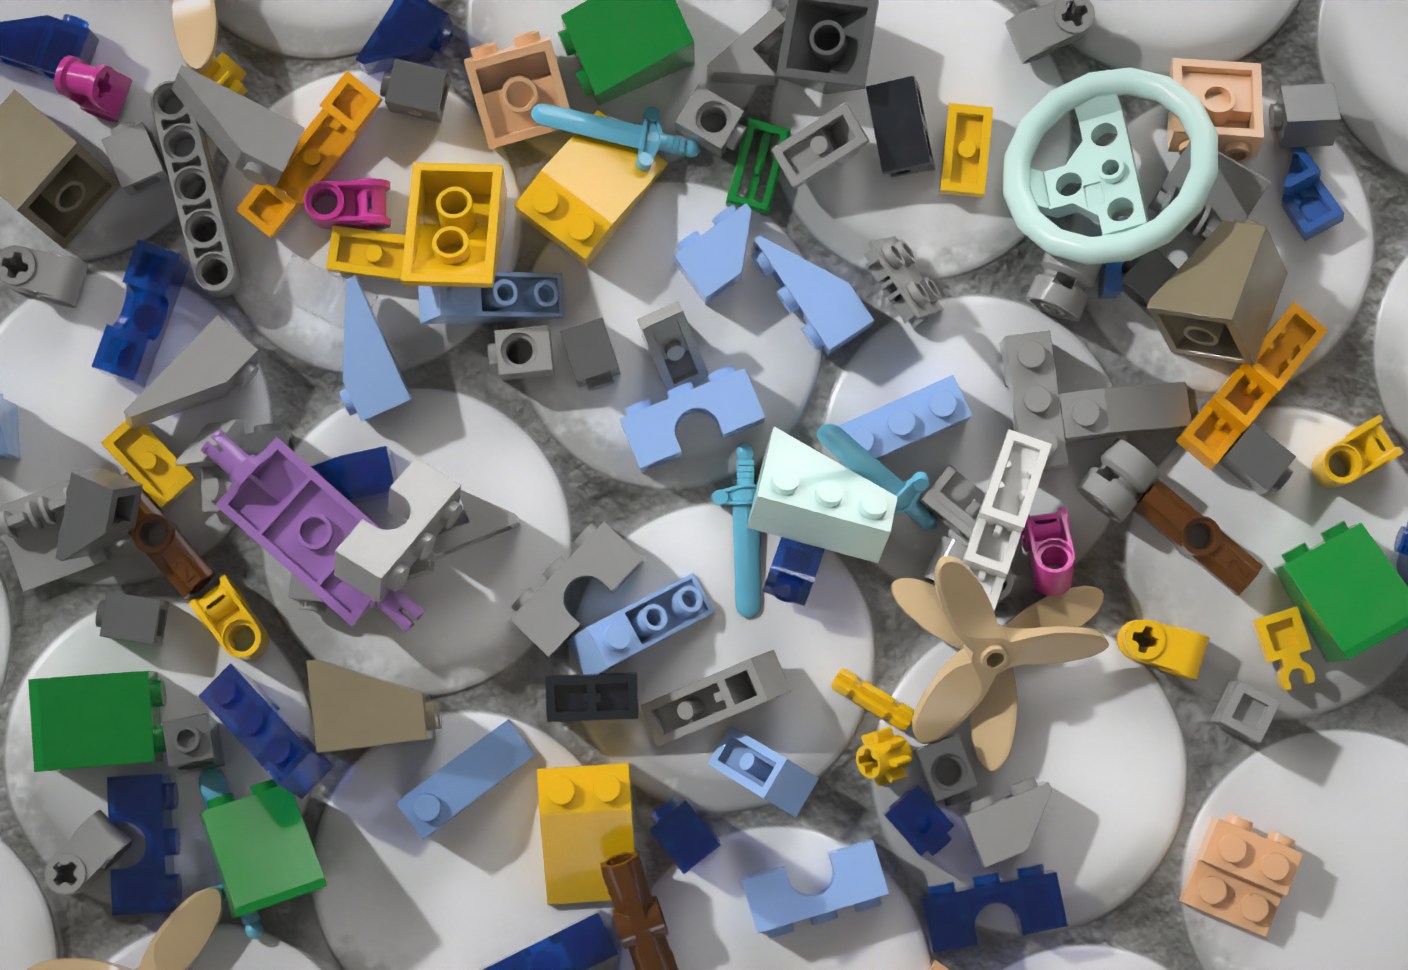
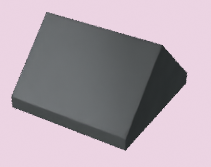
(827, 44)

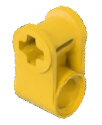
(1361, 451)
(227, 612)
(1169, 649)

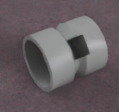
(1057, 298)
(1118, 480)

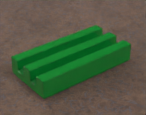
(768, 130)

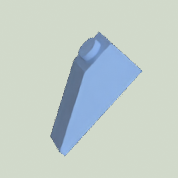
(368, 364)

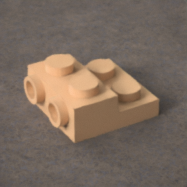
(513, 82)
(1232, 100)
(1241, 874)

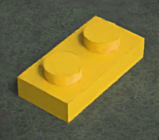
(966, 150)
(366, 253)
(149, 463)

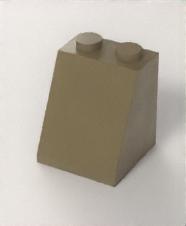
(48, 172)
(1222, 295)
(366, 711)

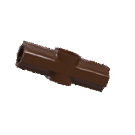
(173, 557)
(1219, 557)
(637, 913)

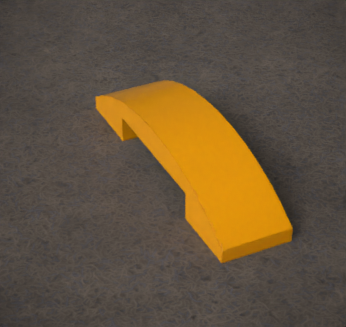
(316, 155)

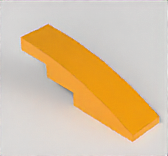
(1251, 386)

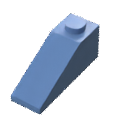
(465, 779)

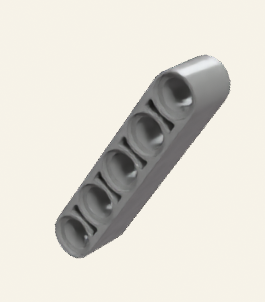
(205, 209)

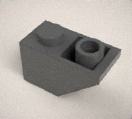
(96, 512)

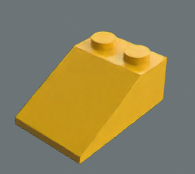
(586, 194)
(454, 224)
(582, 824)

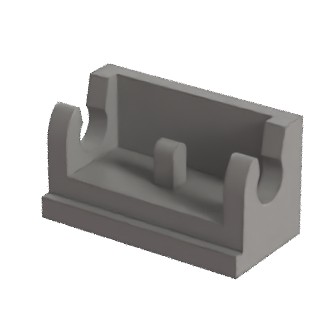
(954, 502)

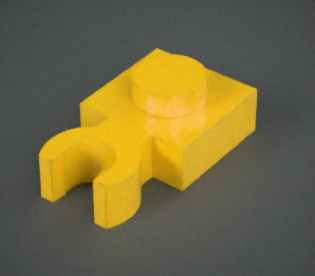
(1283, 639)

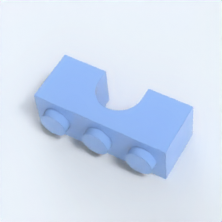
(726, 399)
(910, 419)
(854, 881)

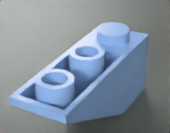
(512, 298)
(823, 300)
(640, 626)

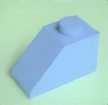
(763, 771)

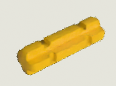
(872, 699)

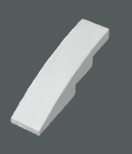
(1005, 510)

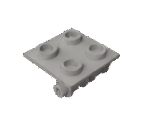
(1230, 199)
(897, 261)
(31, 535)

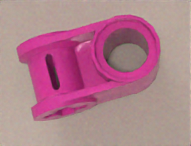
(95, 89)
(352, 203)
(1050, 543)

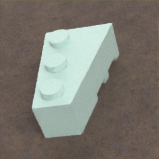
(819, 501)

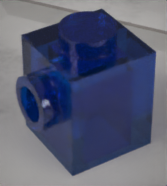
(793, 571)
(919, 821)

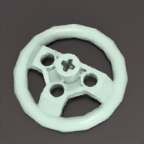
(1105, 172)

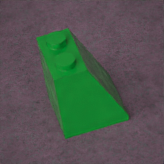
(625, 44)
(1345, 591)
(96, 720)
(261, 848)

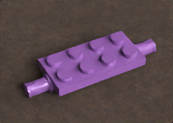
(299, 523)

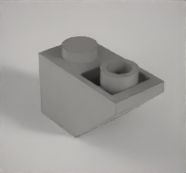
(1008, 824)

